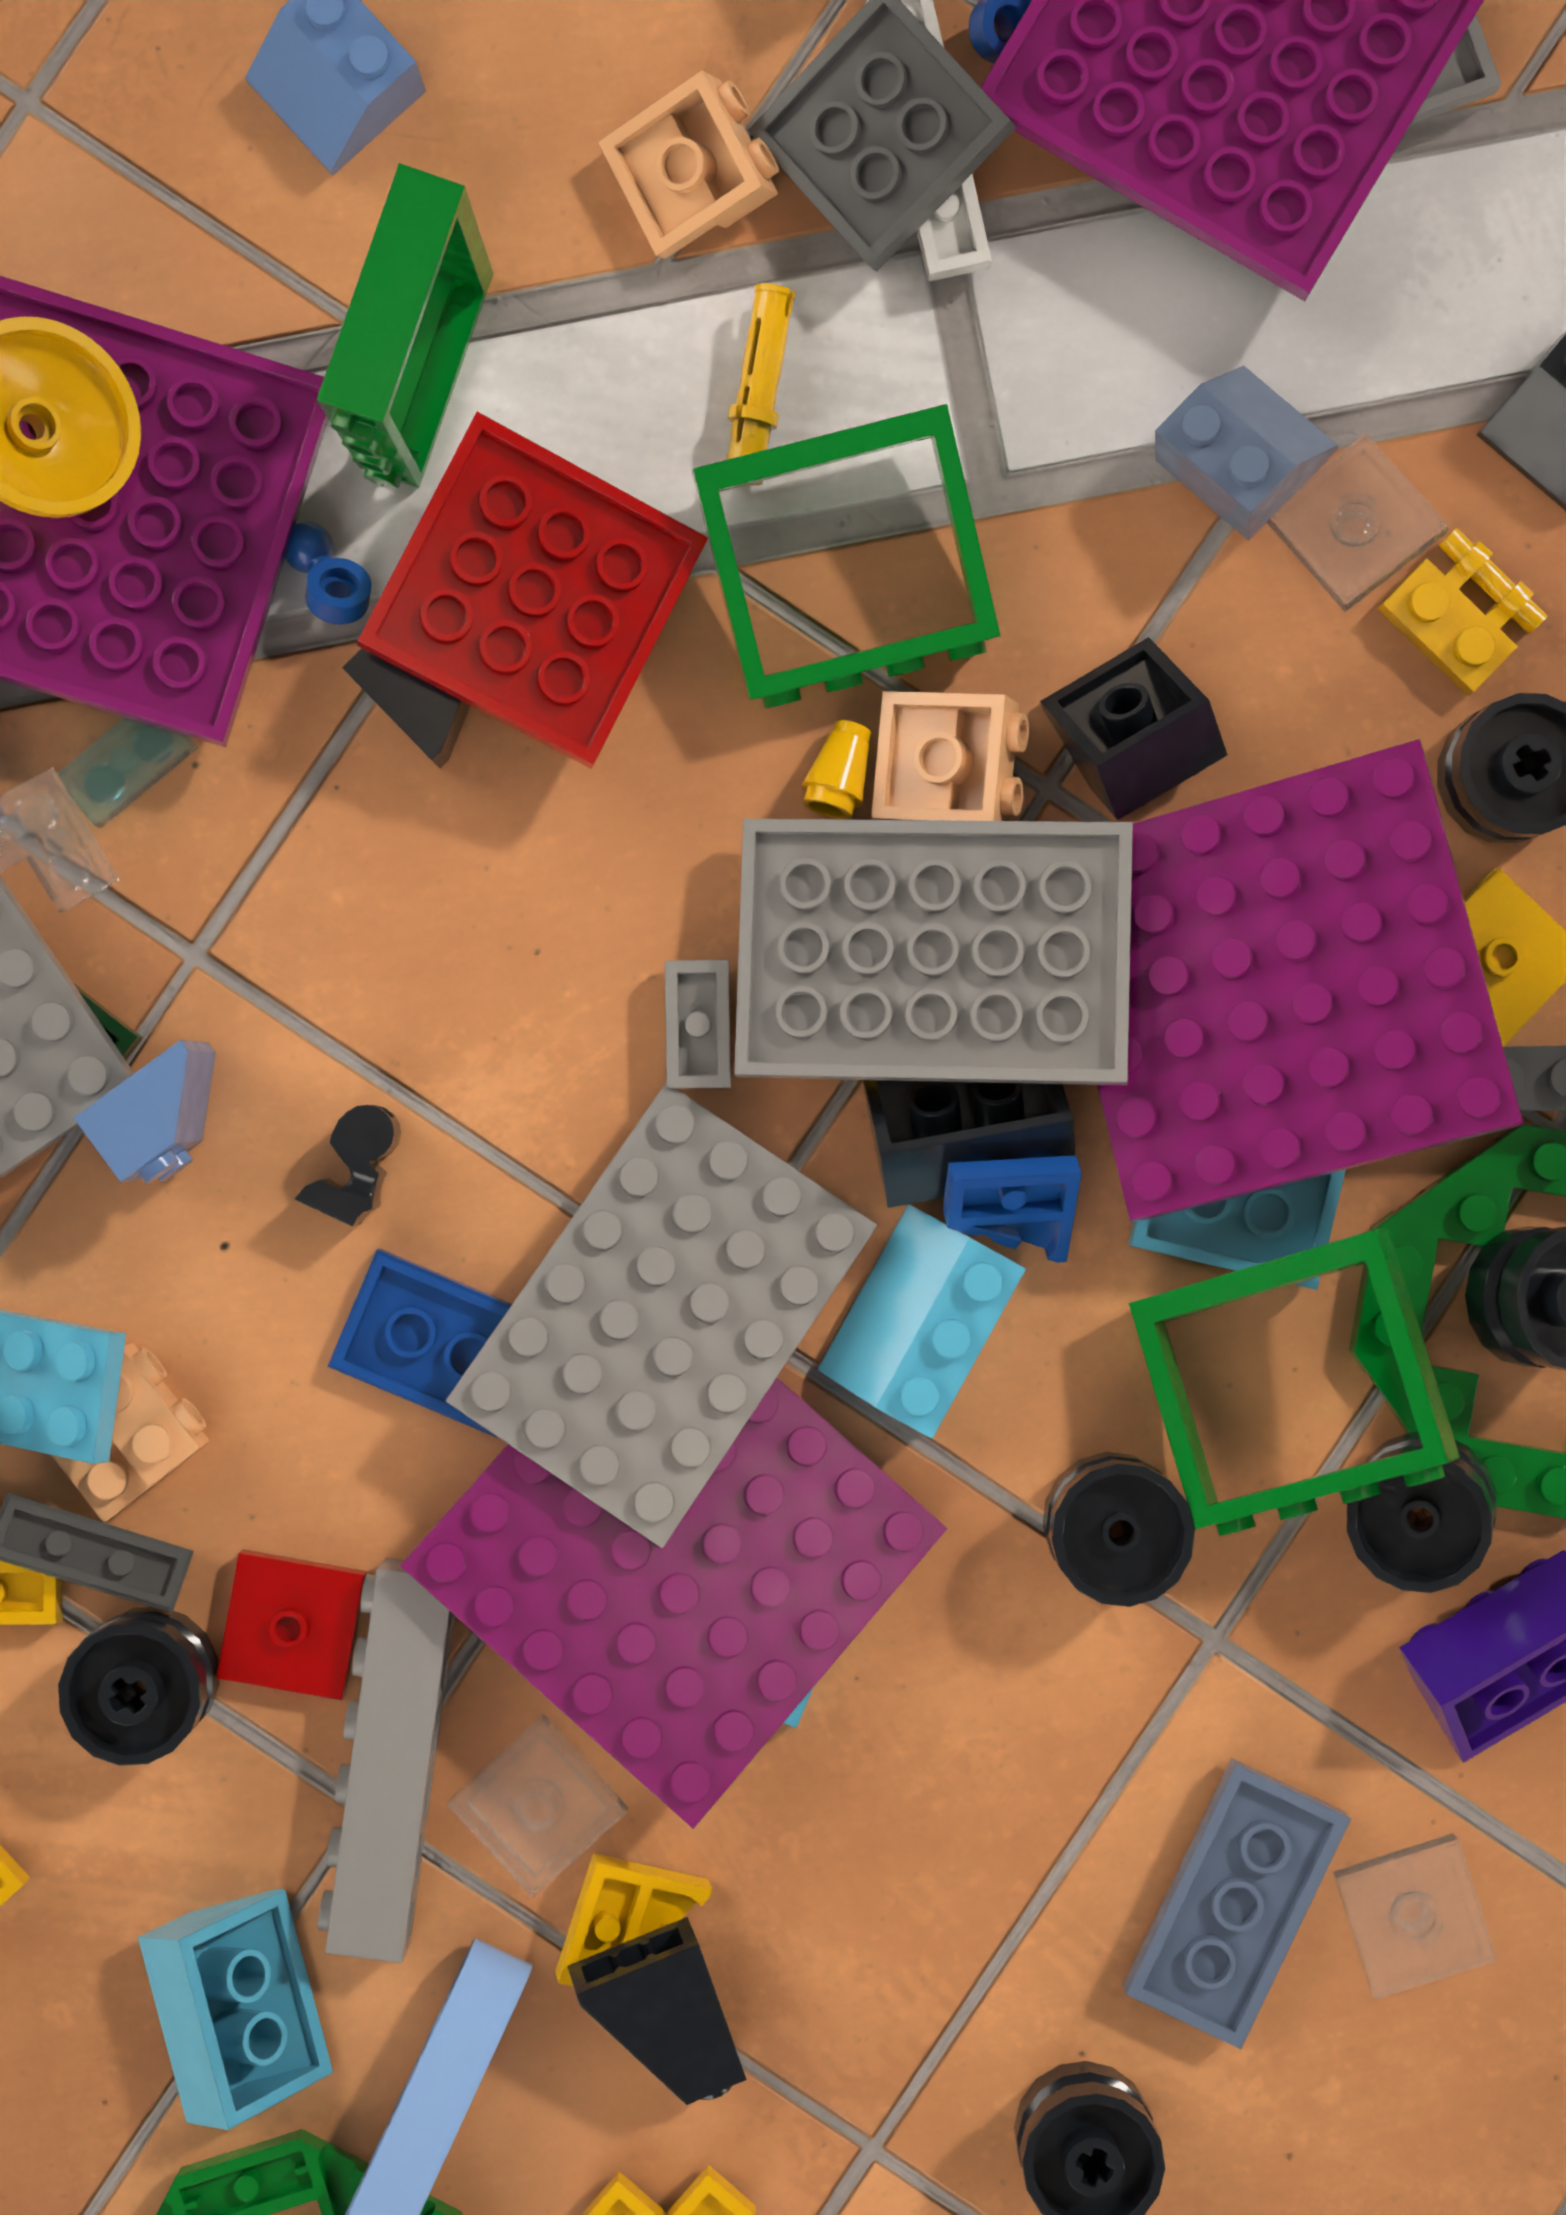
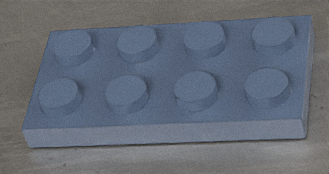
(1236, 1903)

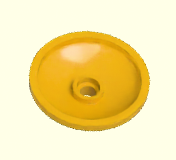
(80, 417)

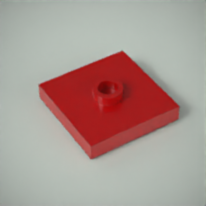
(291, 1624)

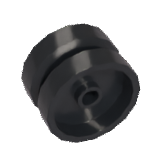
(1479, 774)
(1520, 1296)
(1155, 1529)
(1419, 1549)
(108, 1708)
(1088, 2143)

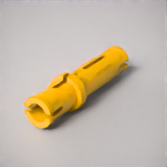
(761, 370)

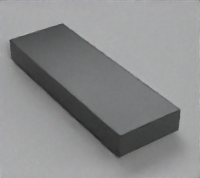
(91, 1553)

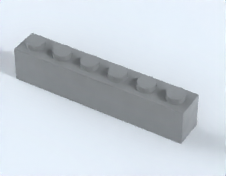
(389, 1770)

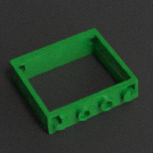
(407, 328)
(899, 656)
(1353, 1483)

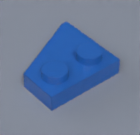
(1015, 1201)

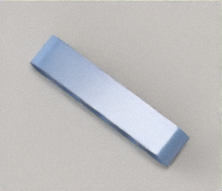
(442, 2083)

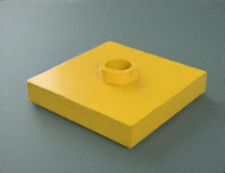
(1517, 948)

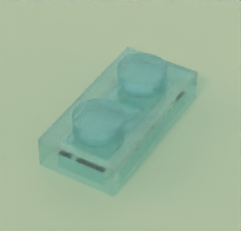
(122, 767)

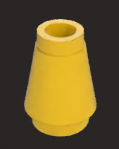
(838, 774)

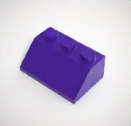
(1496, 1659)

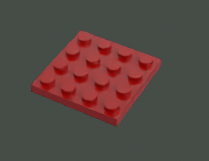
(532, 590)

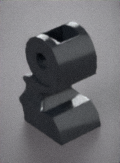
(360, 1141)

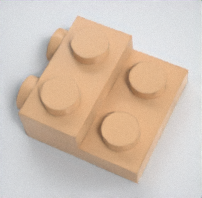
(690, 163)
(948, 757)
(148, 1441)

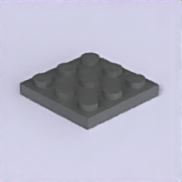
(881, 129)

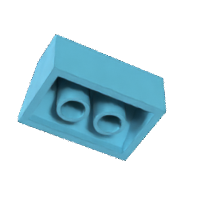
(920, 1320)
(235, 2008)

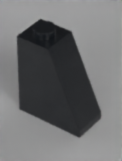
(418, 708)
(663, 2010)

